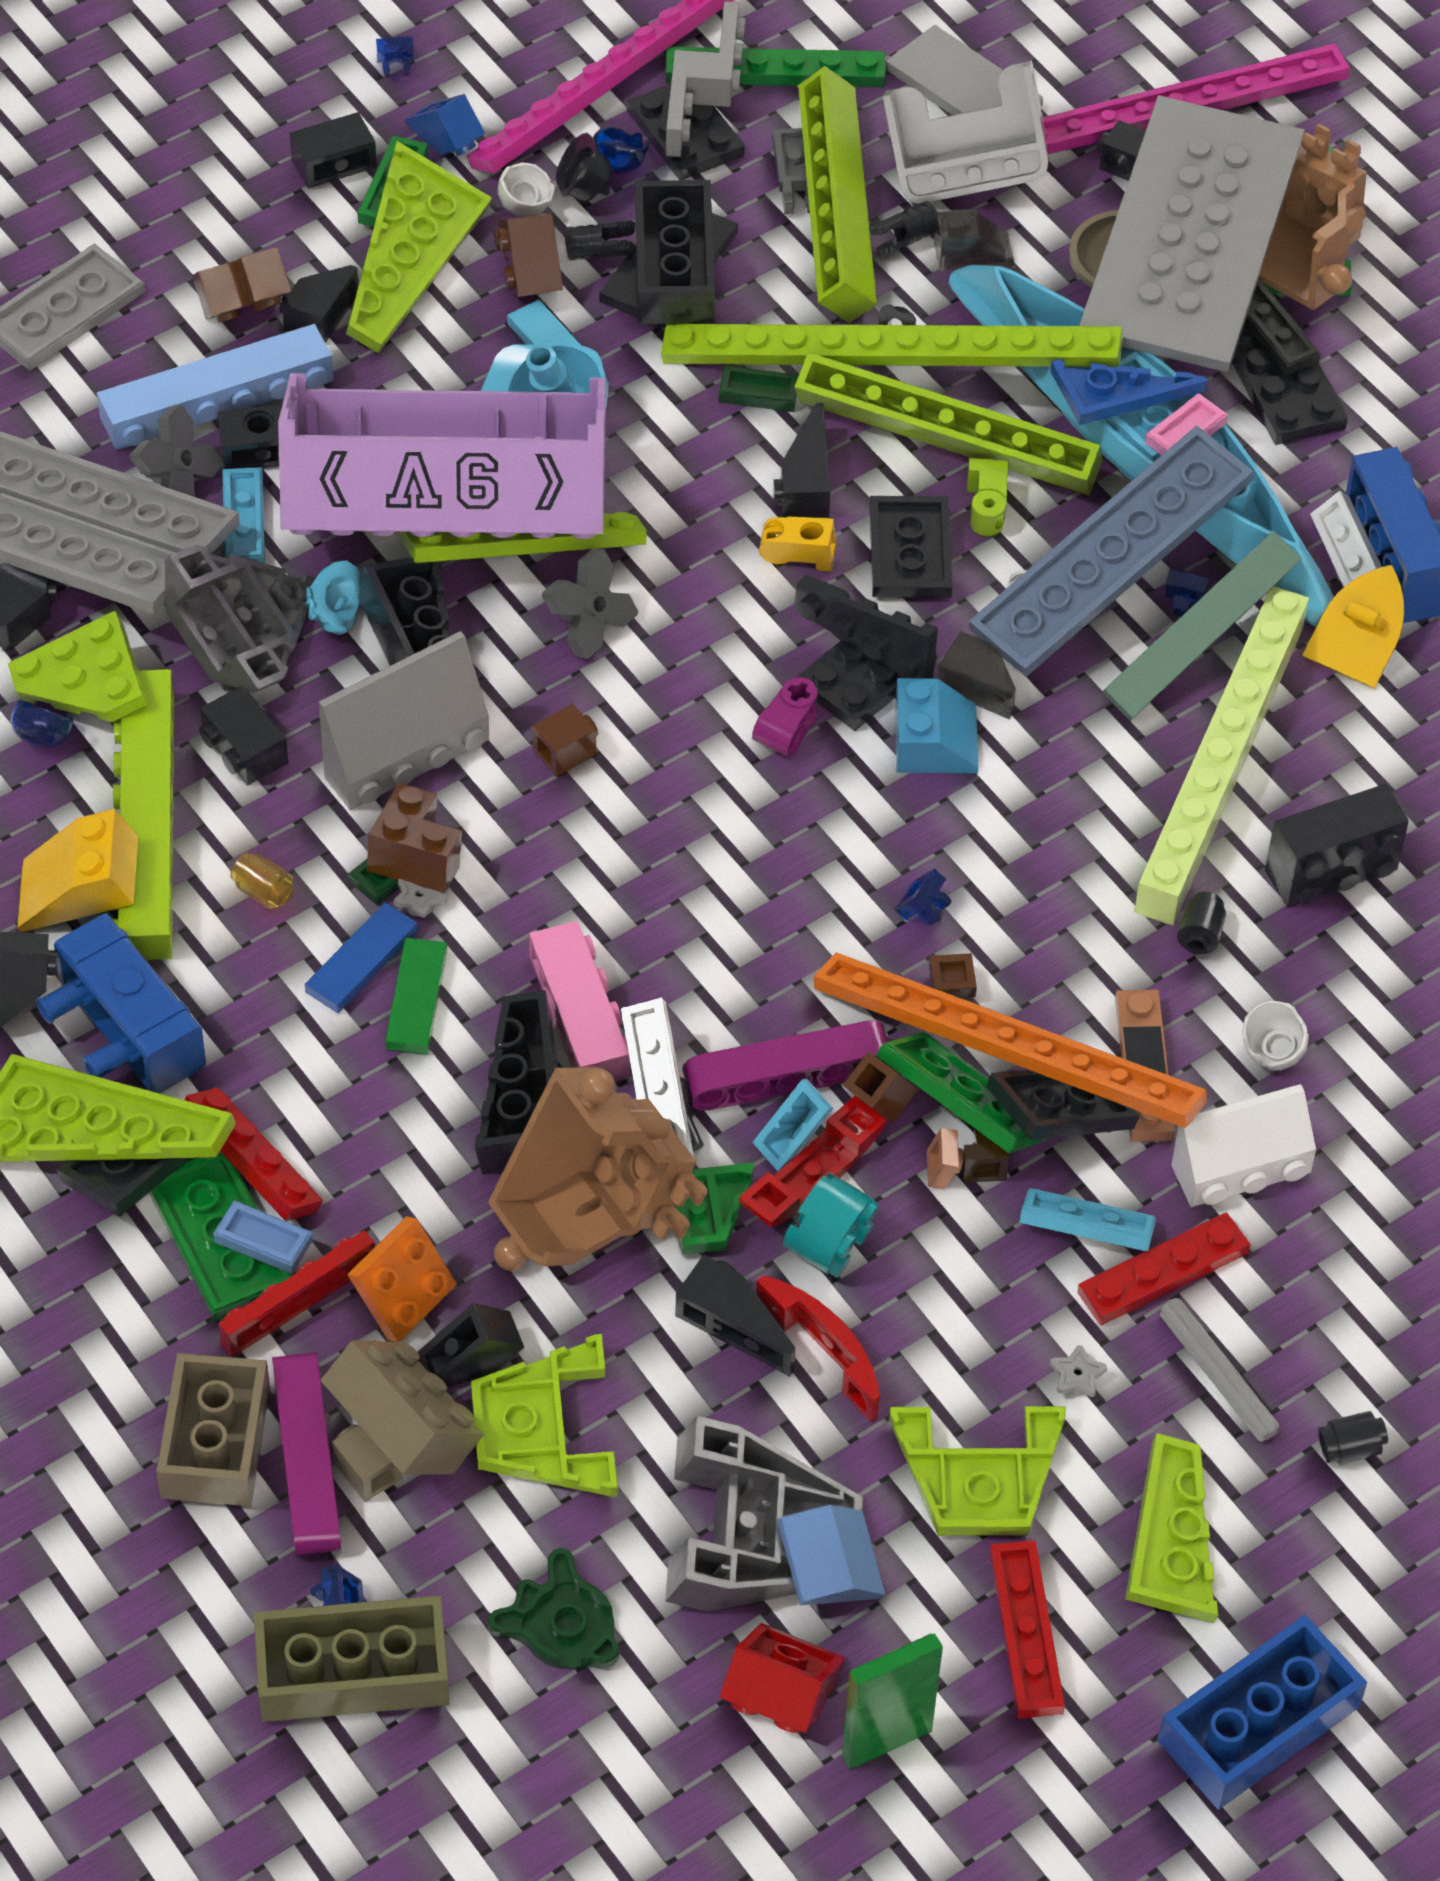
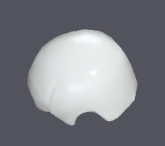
(525, 189)
(1275, 1035)

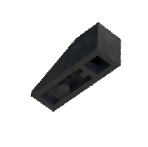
(805, 471)
(728, 1308)

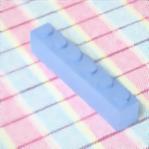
(215, 384)

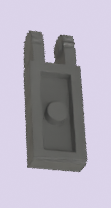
(790, 165)

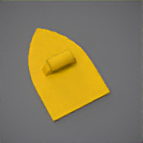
(1360, 627)

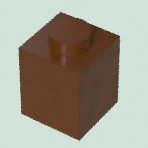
(565, 739)
(880, 1087)

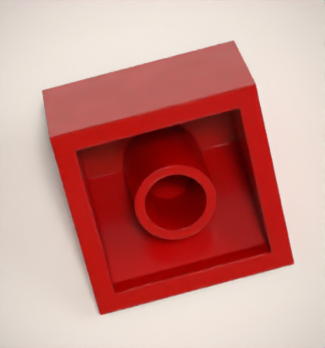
(781, 1678)

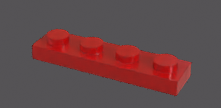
(261, 1162)
(1163, 1268)
(293, 1296)
(1026, 1629)

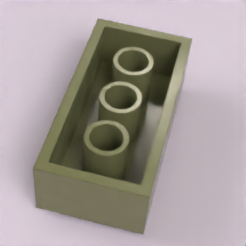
(351, 1658)

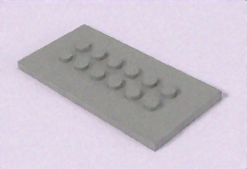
(1193, 232)
(97, 524)

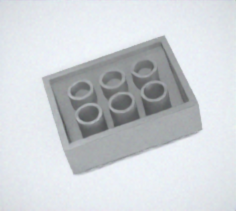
(402, 722)

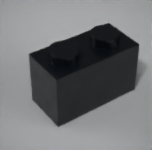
(333, 150)
(243, 736)

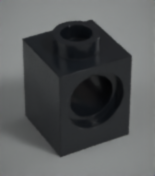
(1120, 149)

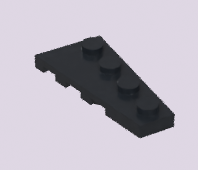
(880, 636)

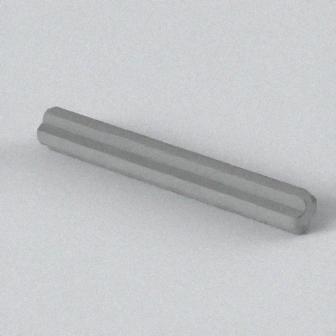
(1219, 1370)

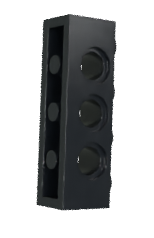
(250, 437)

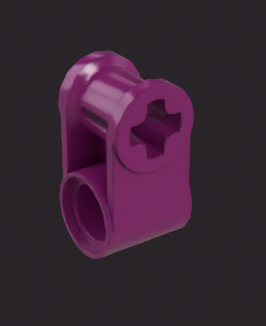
(787, 717)

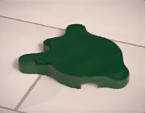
(560, 1621)

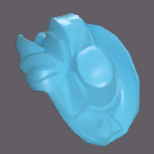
(335, 597)

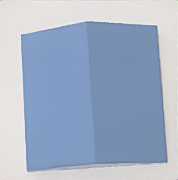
(831, 1555)

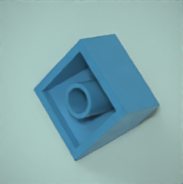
(934, 728)

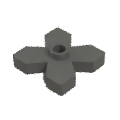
(174, 458)
(589, 603)

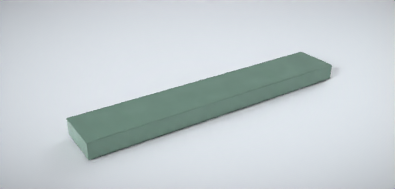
(1201, 625)

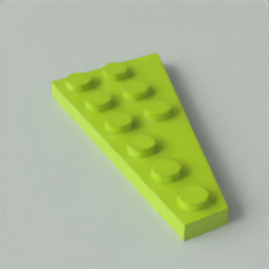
(415, 234)
(618, 531)
(79, 1116)

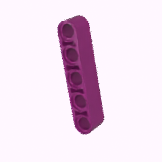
(779, 1065)
(306, 1454)

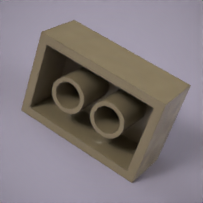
(402, 1407)
(213, 1429)

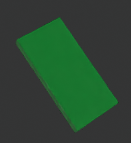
(955, 1086)
(192, 1207)
(891, 1700)

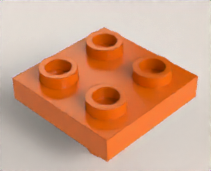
(402, 1279)

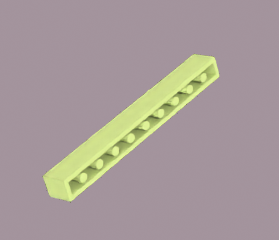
(1221, 756)

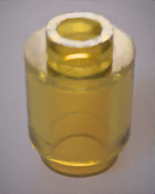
(262, 880)

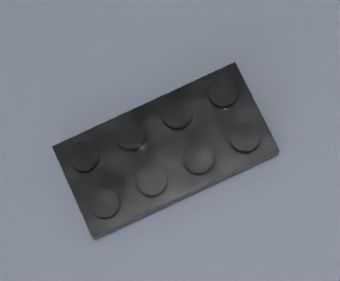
(1289, 404)

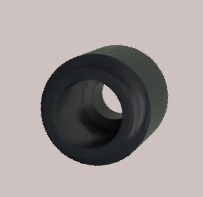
(1202, 923)
(1353, 1438)

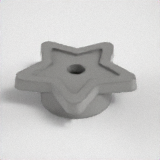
(416, 905)
(1074, 1383)

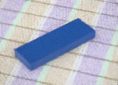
(361, 957)

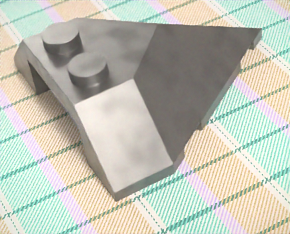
(235, 615)

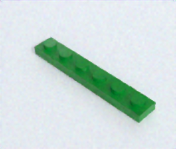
(794, 66)

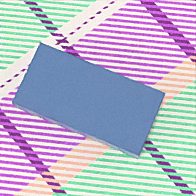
(263, 1237)

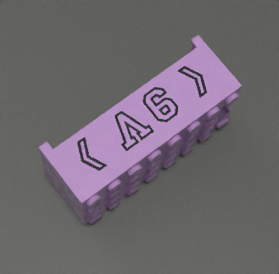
(442, 461)

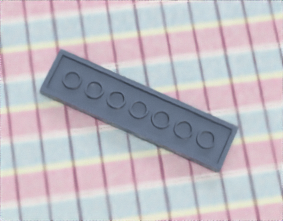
(1111, 550)

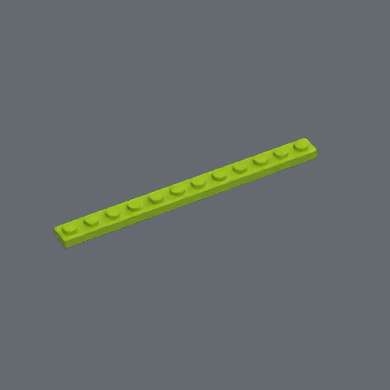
(893, 344)

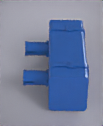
(126, 1004)

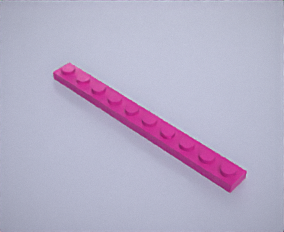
(591, 84)
(1217, 91)

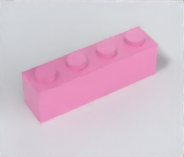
(579, 999)

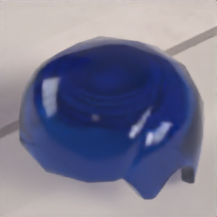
(623, 150)
(39, 726)

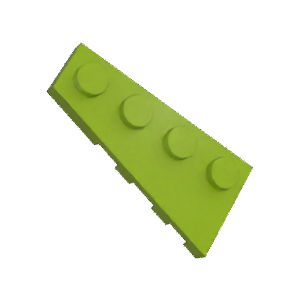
(1172, 1536)

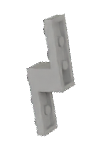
(704, 78)

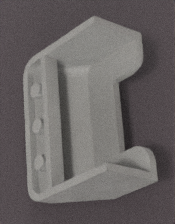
(972, 148)

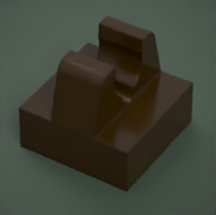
(984, 1161)

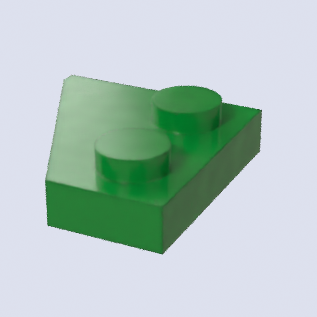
(716, 1216)

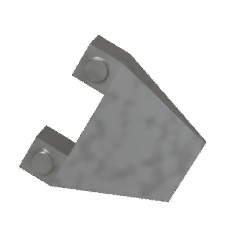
(753, 1491)

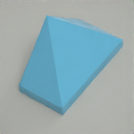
(792, 1125)

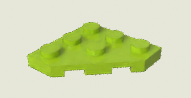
(83, 672)

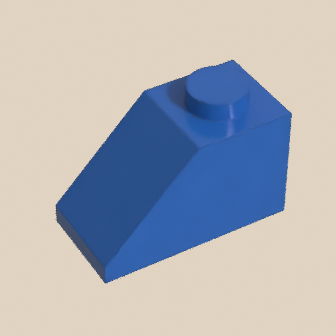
(447, 125)

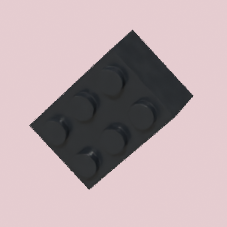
(1336, 845)

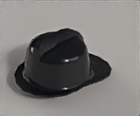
(583, 170)

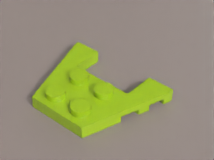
(524, 1421)
(979, 1487)

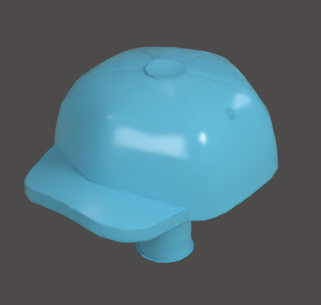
(545, 368)

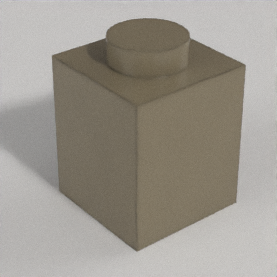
(363, 1463)

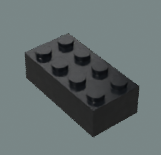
(674, 252)

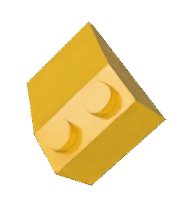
(79, 872)

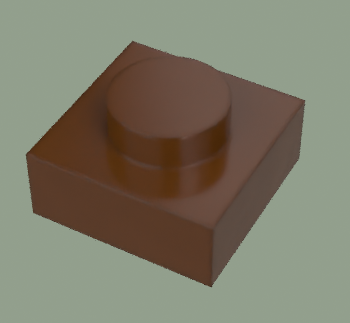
(953, 974)

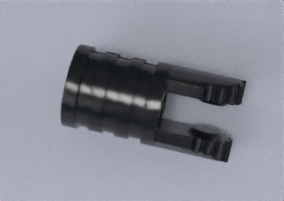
(907, 226)
(594, 242)

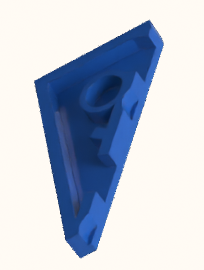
(1119, 389)

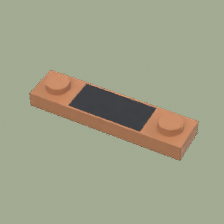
(1144, 1044)

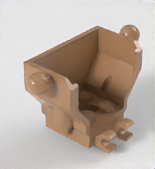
(1317, 222)
(590, 1173)

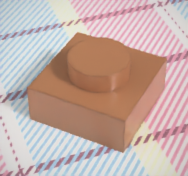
(943, 1158)

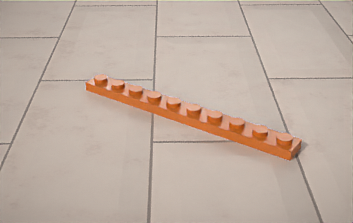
(1011, 1040)

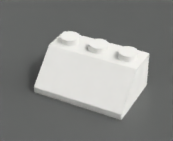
(1245, 1147)

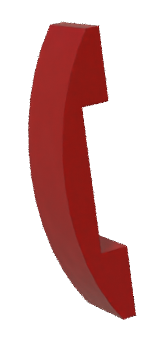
(836, 1150)
(793, 1306)

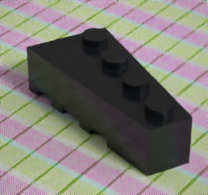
(404, 606)
(518, 1076)

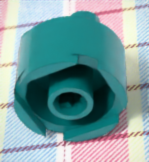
(830, 1224)

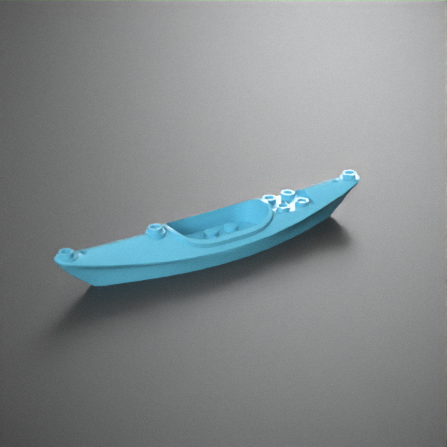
(1009, 299)

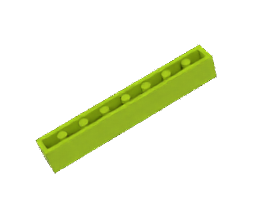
(837, 195)
(949, 423)
(147, 806)

